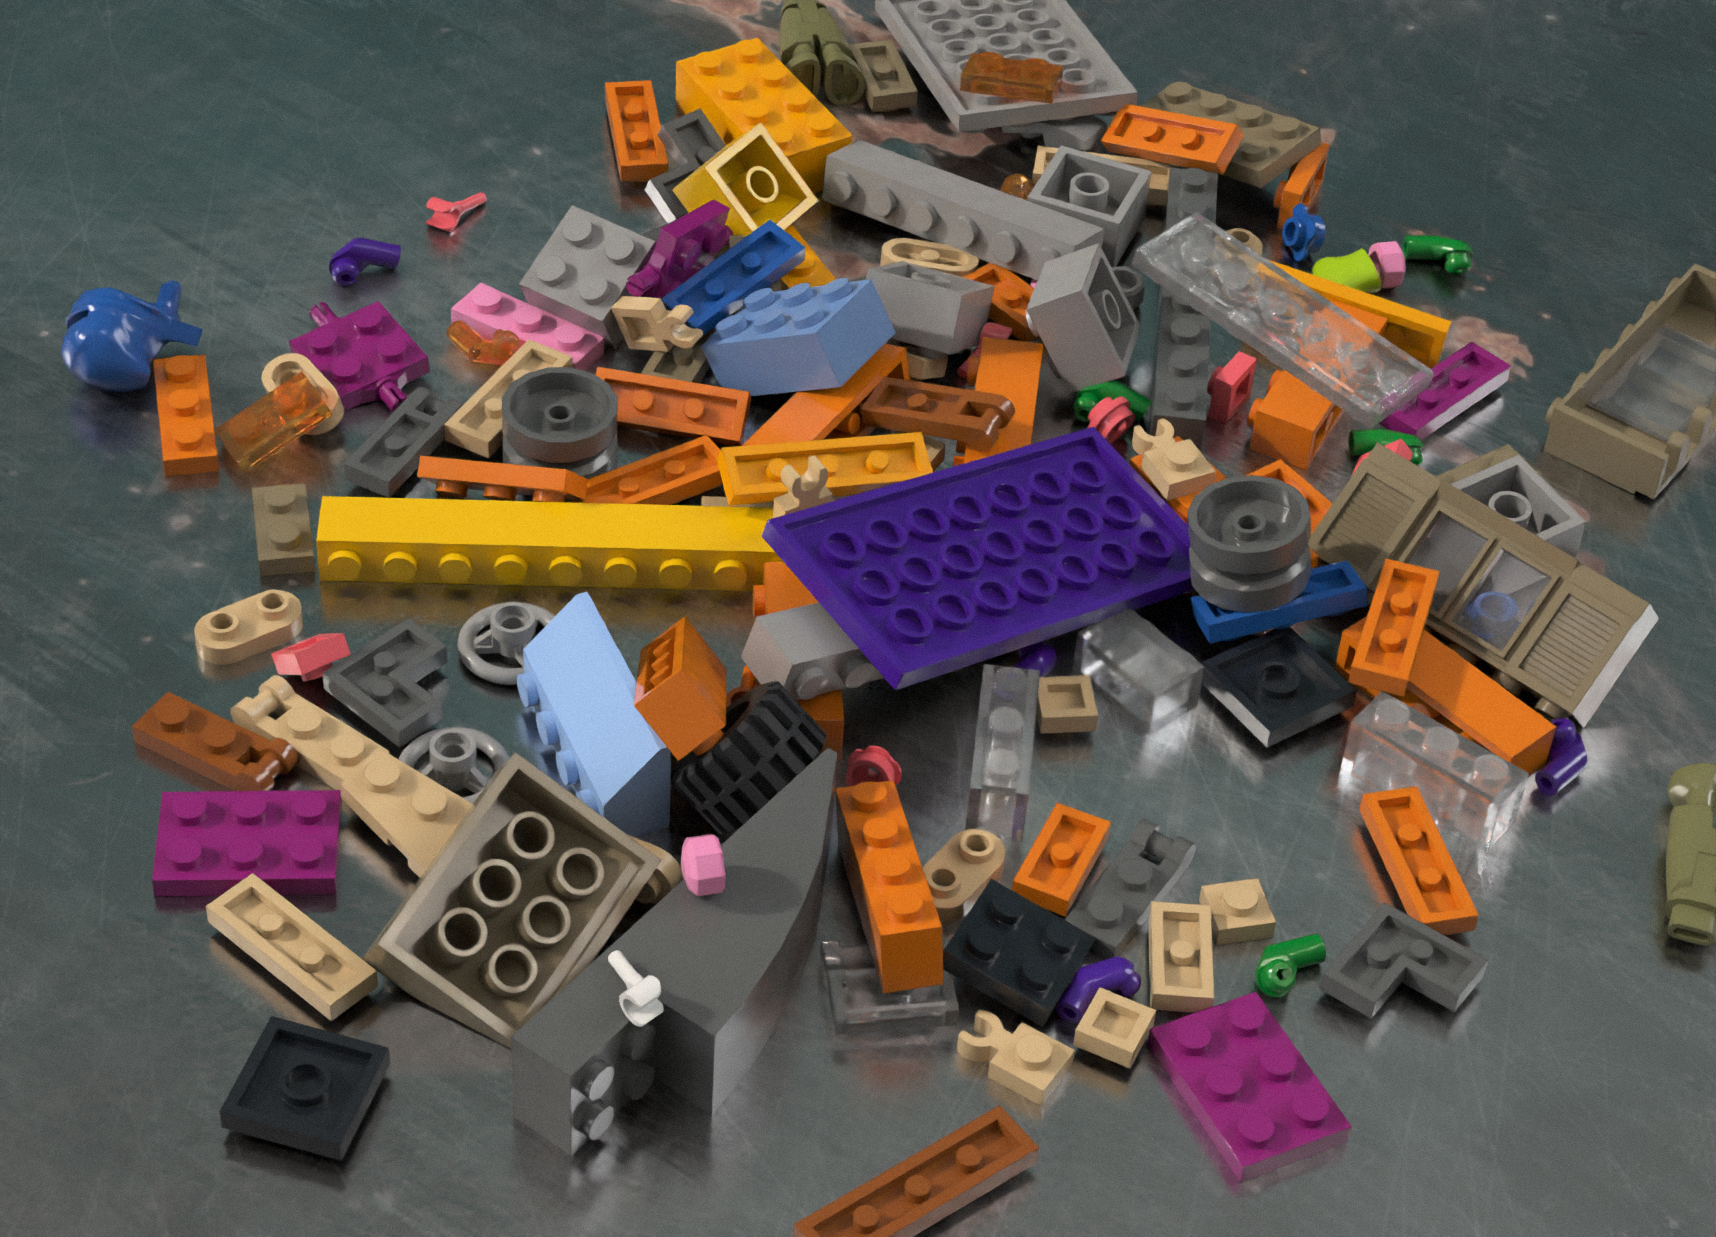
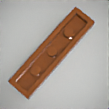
(929, 1182)

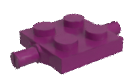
(682, 250)
(362, 354)

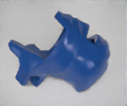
(118, 335)

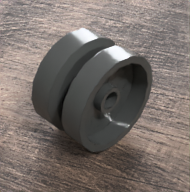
(560, 422)
(1249, 543)

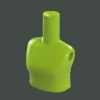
(1351, 270)

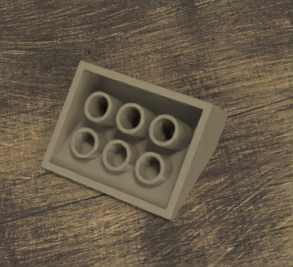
(512, 904)

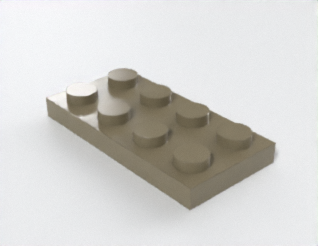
(1269, 140)

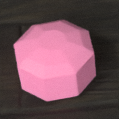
(1389, 263)
(703, 865)

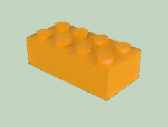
(752, 86)

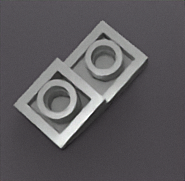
(1075, 134)

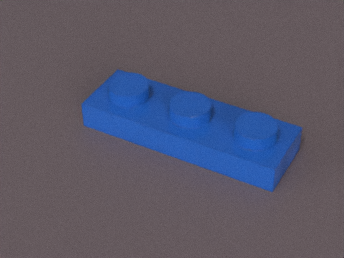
(734, 275)
(1329, 592)

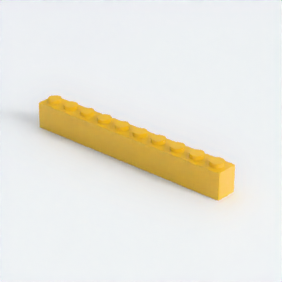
(542, 543)

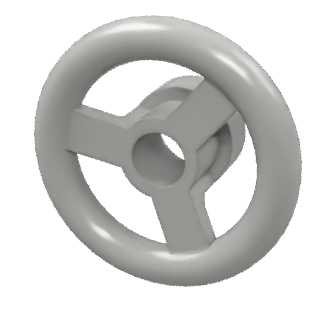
(509, 633)
(455, 756)

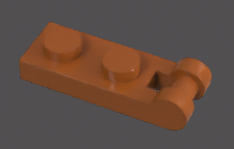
(938, 411)
(213, 745)

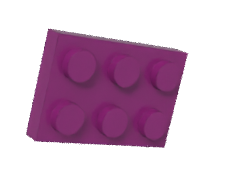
(224, 836)
(1248, 1086)

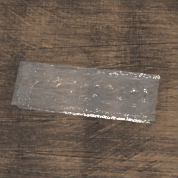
(1283, 319)

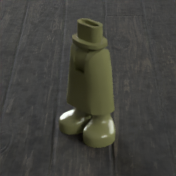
(816, 48)
(1692, 854)

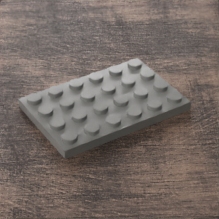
(945, 33)

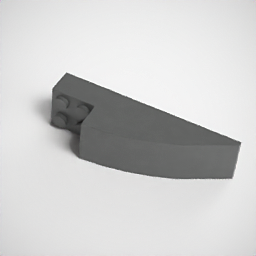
(722, 973)

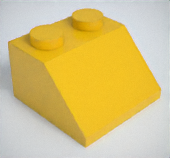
(752, 181)

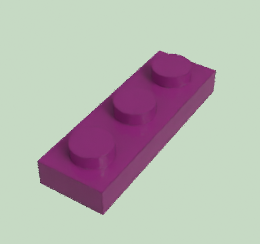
(1454, 388)

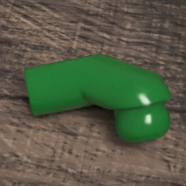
(1424, 247)
(1091, 395)
(1364, 441)
(1281, 960)

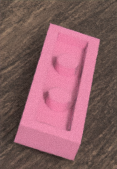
(492, 310)

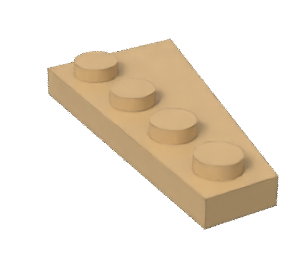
(403, 807)

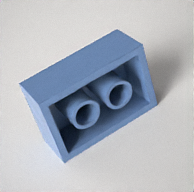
(799, 337)

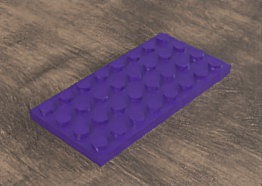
(987, 555)

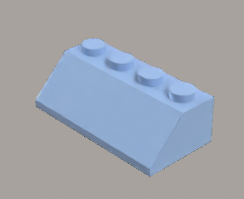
(589, 716)

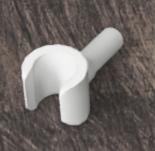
(640, 998)

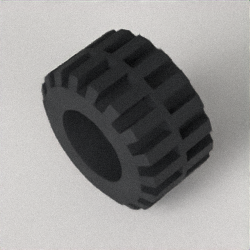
(761, 752)

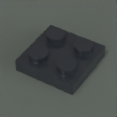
(1277, 685)
(1016, 952)
(305, 1088)

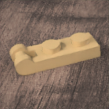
(323, 743)

